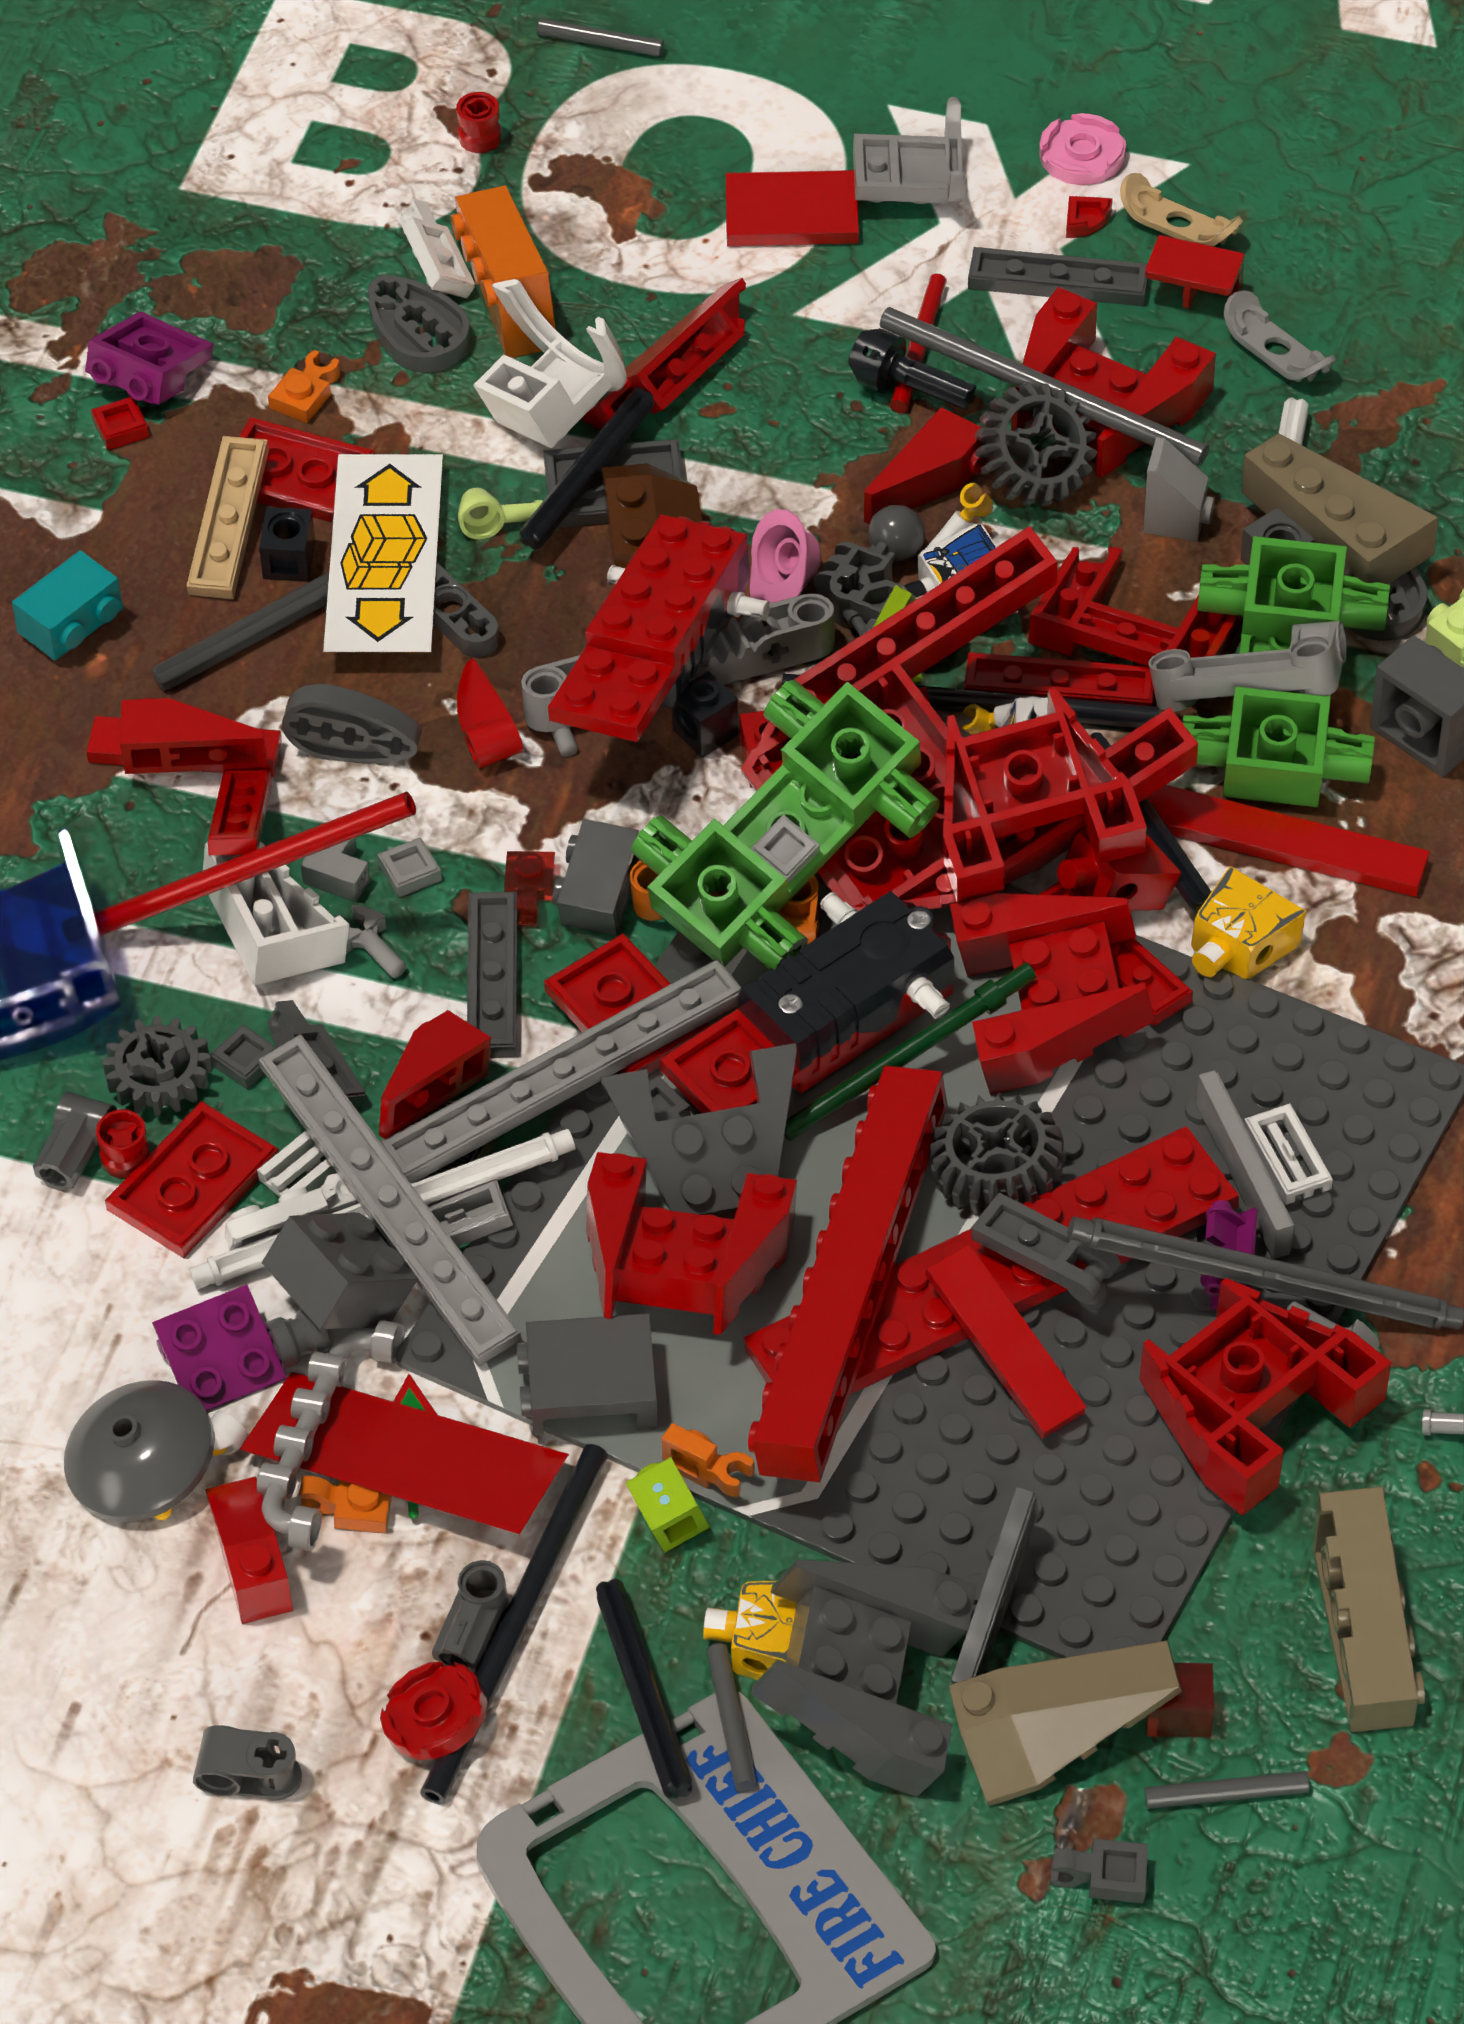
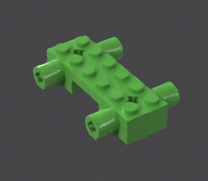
(1281, 740)
(816, 792)

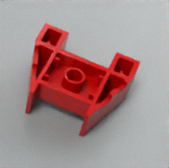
(1166, 394)
(1025, 780)
(1076, 989)
(680, 1256)
(1245, 1373)

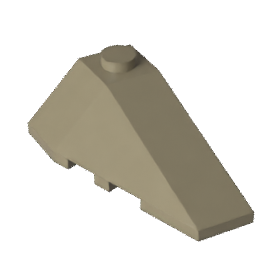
(1047, 1713)

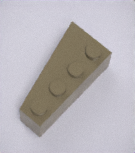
(1340, 508)
(1366, 1610)

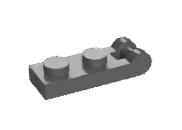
(1043, 1247)

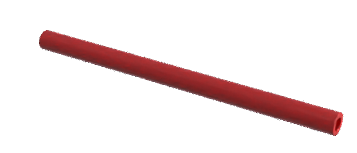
(257, 862)

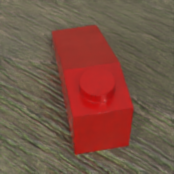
(929, 466)
(178, 737)
(435, 1067)
(249, 1551)

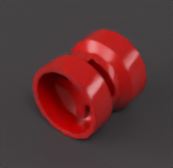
(478, 122)
(122, 1142)

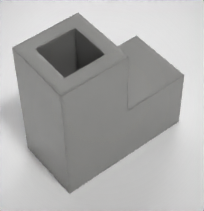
(337, 871)

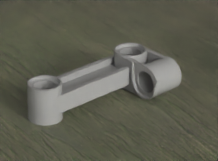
(1308, 666)

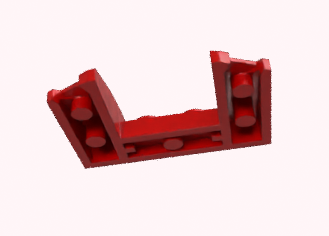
(1073, 616)

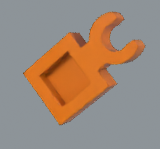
(304, 392)

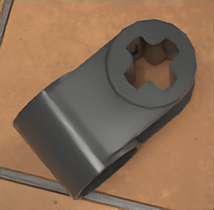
(244, 1761)

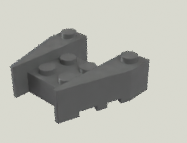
(850, 1662)

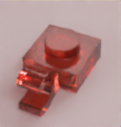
(533, 879)

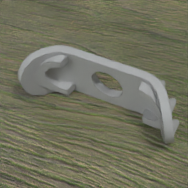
(1254, 330)

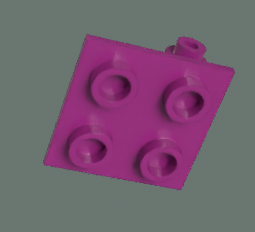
(219, 1348)

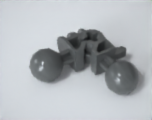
(862, 578)

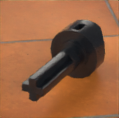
(889, 364)

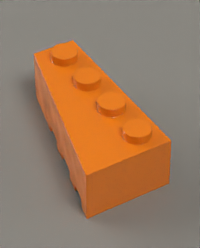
(499, 251)

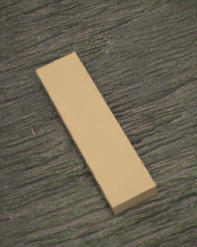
(228, 517)

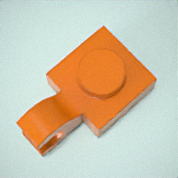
(699, 1462)
(350, 1504)

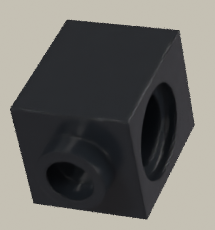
(287, 544)
(706, 715)

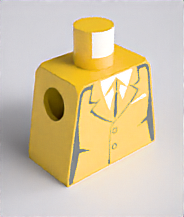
(1244, 927)
(757, 1630)

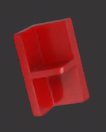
(1195, 267)

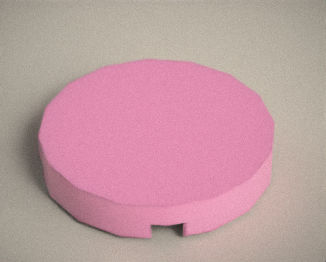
(1082, 149)

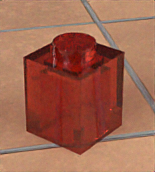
(1191, 1710)

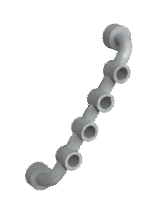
(312, 1409)

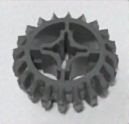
(1027, 477)
(995, 1140)

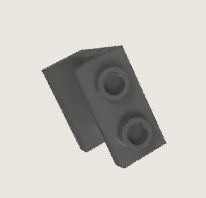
(588, 1369)

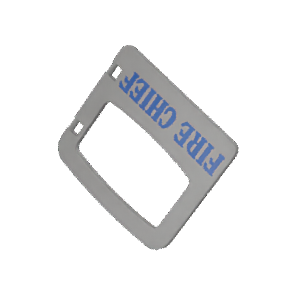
(780, 1846)

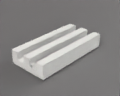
(291, 1162)
(1302, 1184)

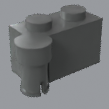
(597, 877)

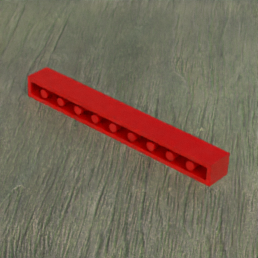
(849, 1276)

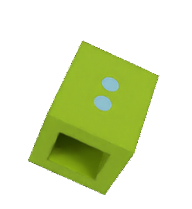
(667, 1504)

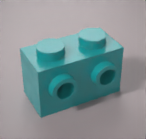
(67, 605)

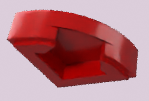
(1087, 215)

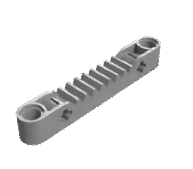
(796, 633)

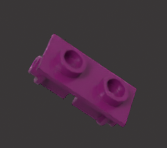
(1231, 1231)

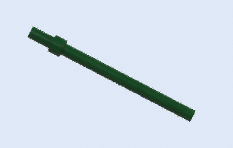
(987, 998)

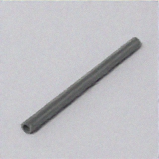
(1018, 374)

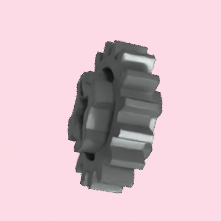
(157, 1065)

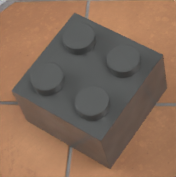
(1421, 705)
(339, 1270)

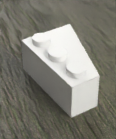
(278, 924)

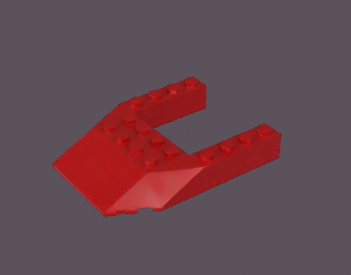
(882, 669)

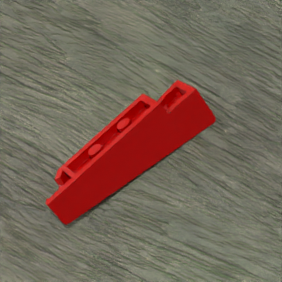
(679, 354)

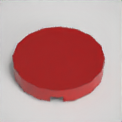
(433, 1710)

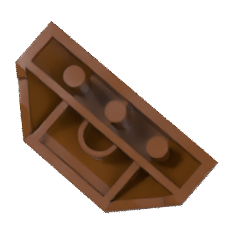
(636, 499)

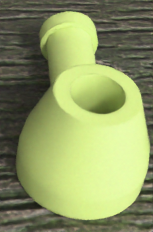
(483, 516)

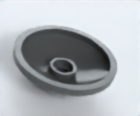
(148, 1467)

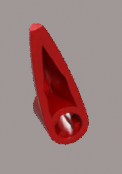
(485, 719)

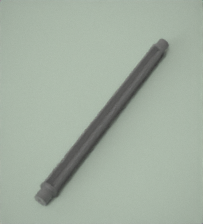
(1265, 1273)

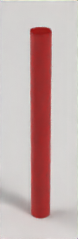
(927, 313)

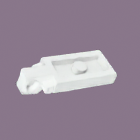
(436, 251)
(256, 1224)

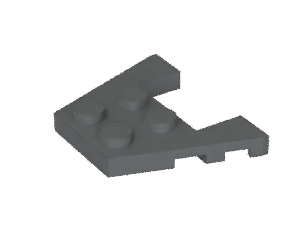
(705, 1157)

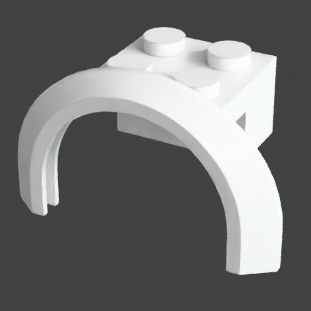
(559, 386)

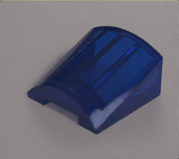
(52, 958)

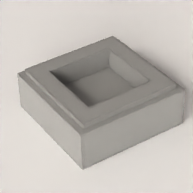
(786, 848)
(409, 867)

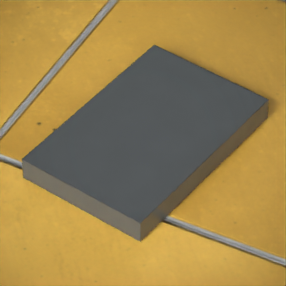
(592, 506)

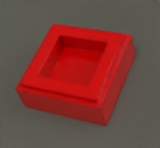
(120, 423)

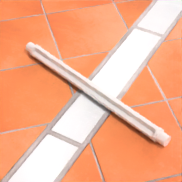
(431, 1190)

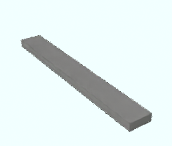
(563, 1071)
(390, 1200)

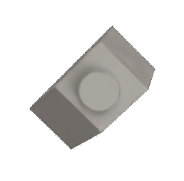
(1175, 494)

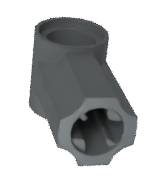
(70, 1141)
(472, 1618)

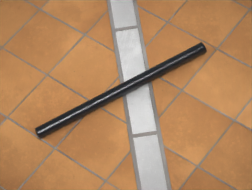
(1086, 710)
(523, 1606)

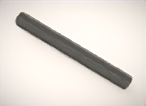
(242, 634)

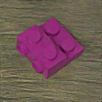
(146, 357)

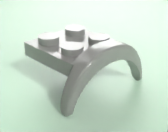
(911, 166)

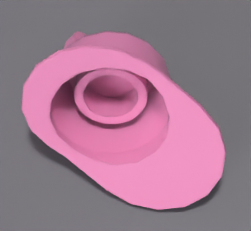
(782, 557)

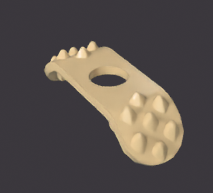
(1151, 209)

